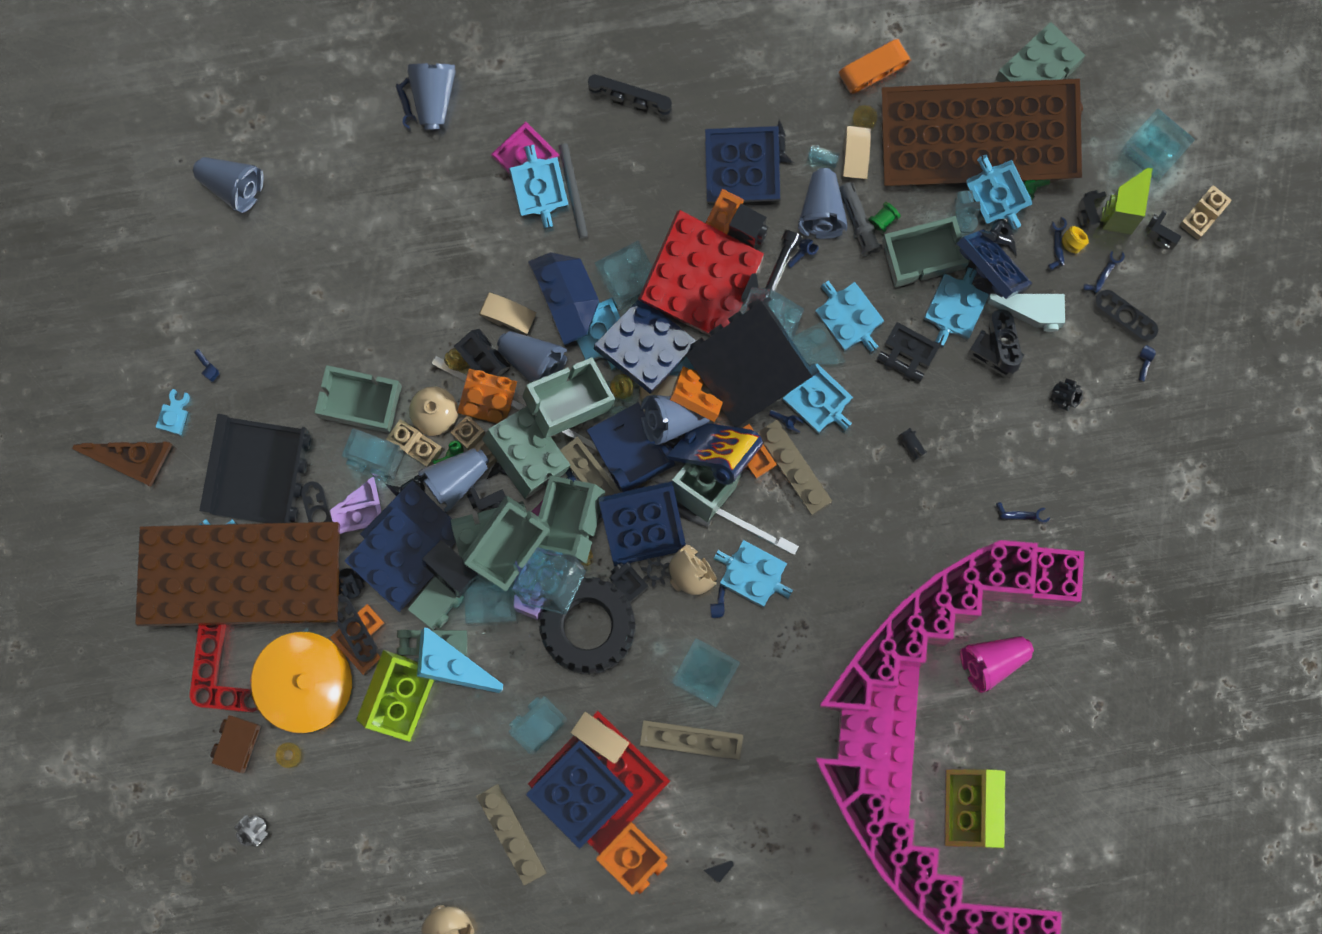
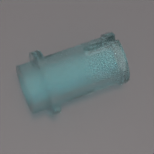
(823, 156)

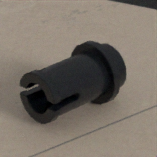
(910, 441)

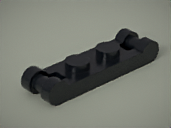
(621, 91)

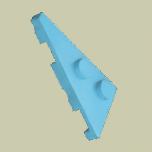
(445, 663)

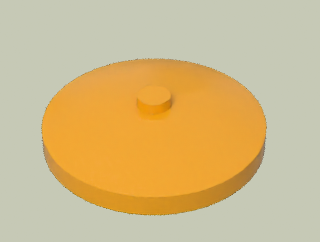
(301, 682)

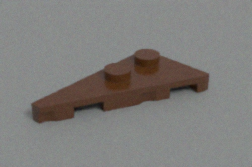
(135, 460)

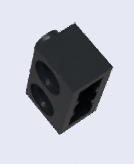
(748, 226)
(481, 353)

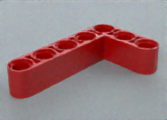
(211, 683)

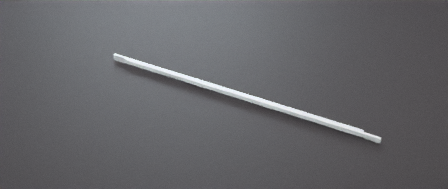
(782, 543)

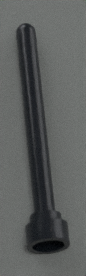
(790, 242)

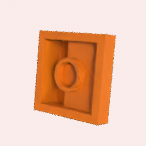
(486, 396)
(633, 859)

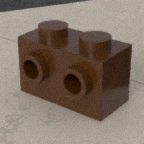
(235, 744)

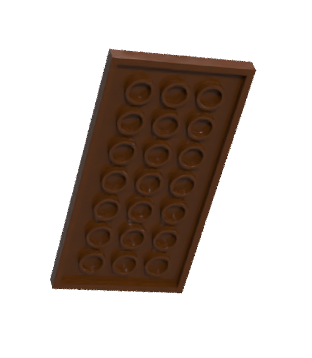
(943, 129)
(238, 574)

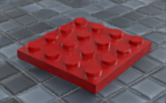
(699, 274)
(633, 771)

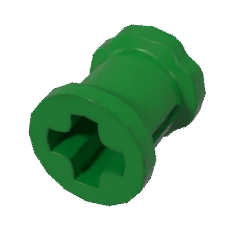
(884, 217)

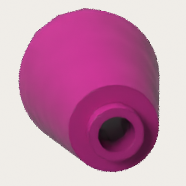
(994, 660)

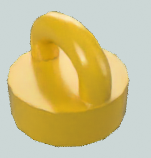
(1074, 239)

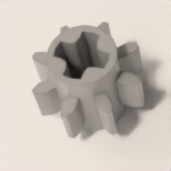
(250, 831)

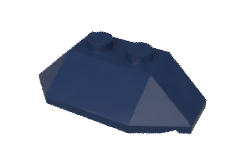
(566, 293)

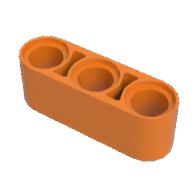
(874, 66)

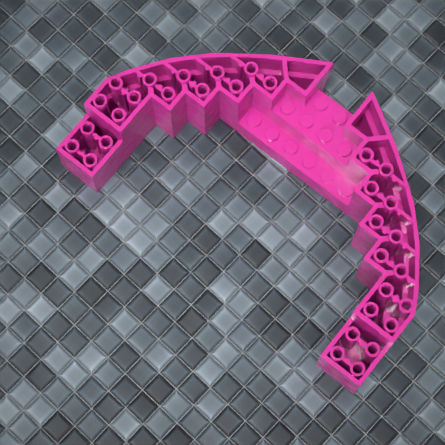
(879, 723)

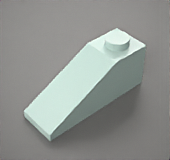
(1038, 310)

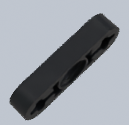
(1116, 299)
(1003, 349)
(307, 500)
(343, 627)

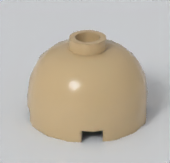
(433, 411)
(690, 572)
(447, 921)

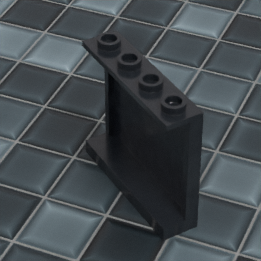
(749, 362)
(255, 471)

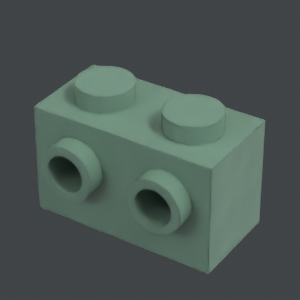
(434, 604)

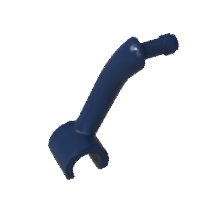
(405, 104)
(1058, 243)
(1105, 272)
(1021, 514)

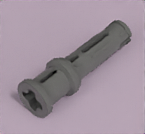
(863, 229)

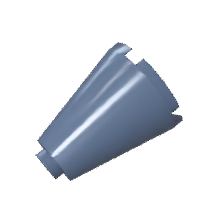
(431, 92)
(230, 181)
(823, 207)
(531, 356)
(667, 419)
(454, 476)

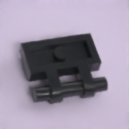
(911, 345)

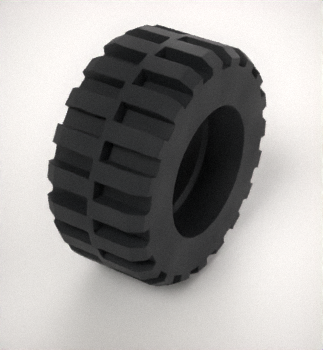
(603, 656)

